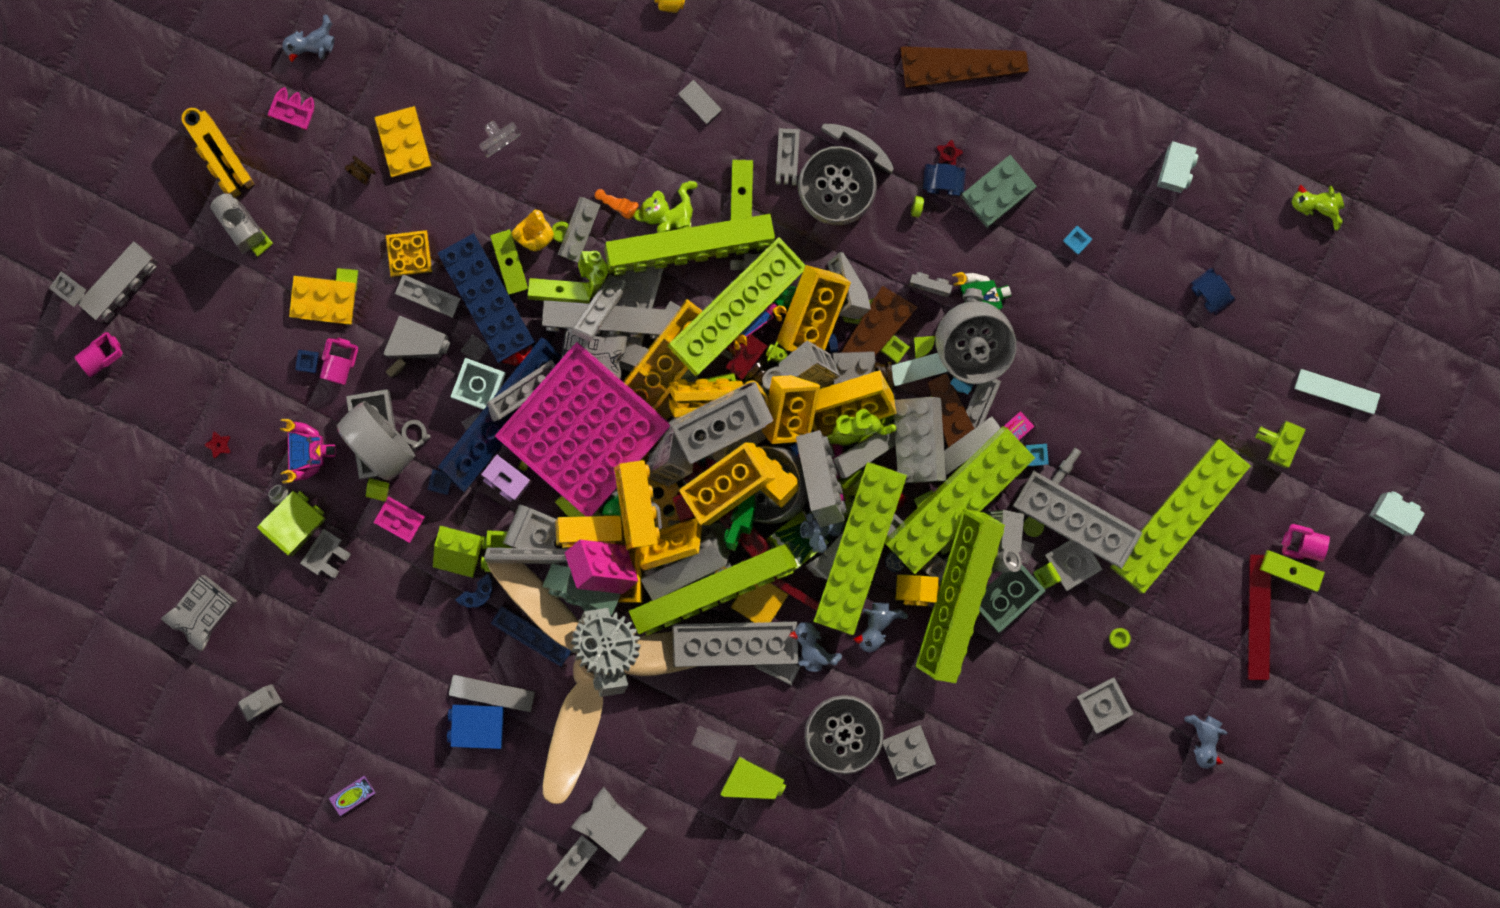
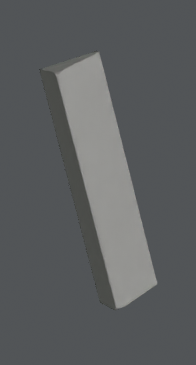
(517, 393)
(525, 555)

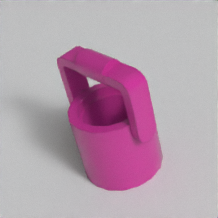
(93, 359)
(337, 368)
(1311, 545)

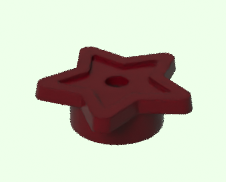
(950, 147)
(216, 438)

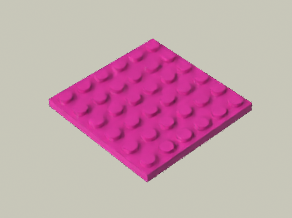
(581, 428)

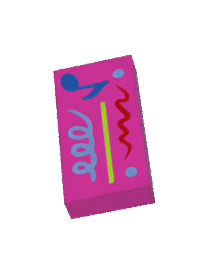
(1019, 425)

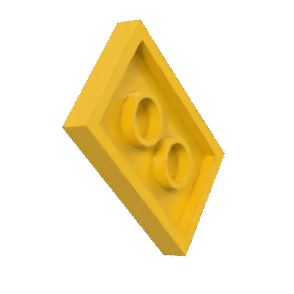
(403, 141)
(322, 300)
(674, 544)

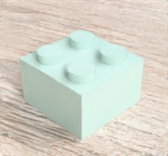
(1176, 167)
(477, 384)
(1397, 513)

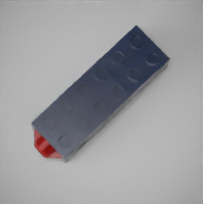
(487, 300)

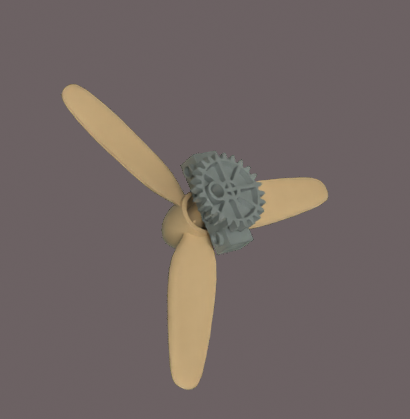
(604, 655)

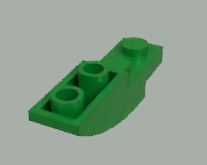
(742, 520)

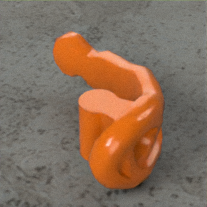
(623, 205)

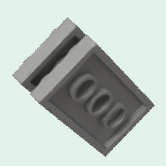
(741, 414)
(531, 530)

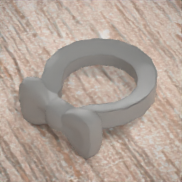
(425, 436)

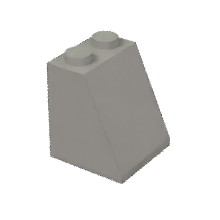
(415, 341)

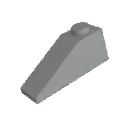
(856, 301)

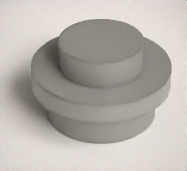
(972, 295)
(277, 494)

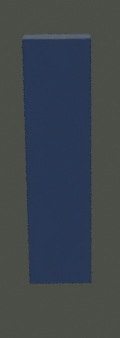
(530, 636)

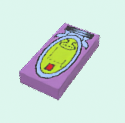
(352, 795)

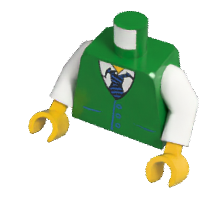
(988, 287)

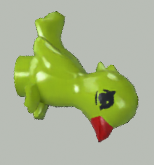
(1326, 203)

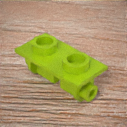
(775, 354)

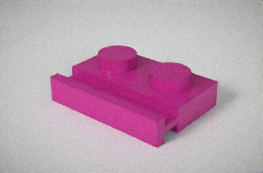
(399, 519)

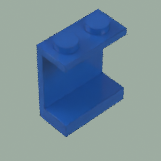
(476, 726)

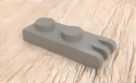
(787, 155)
(573, 862)

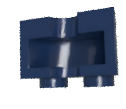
(944, 178)
(1213, 290)
(480, 597)

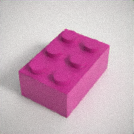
(601, 566)

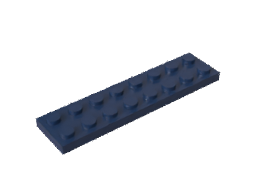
(479, 441)

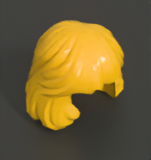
(533, 232)

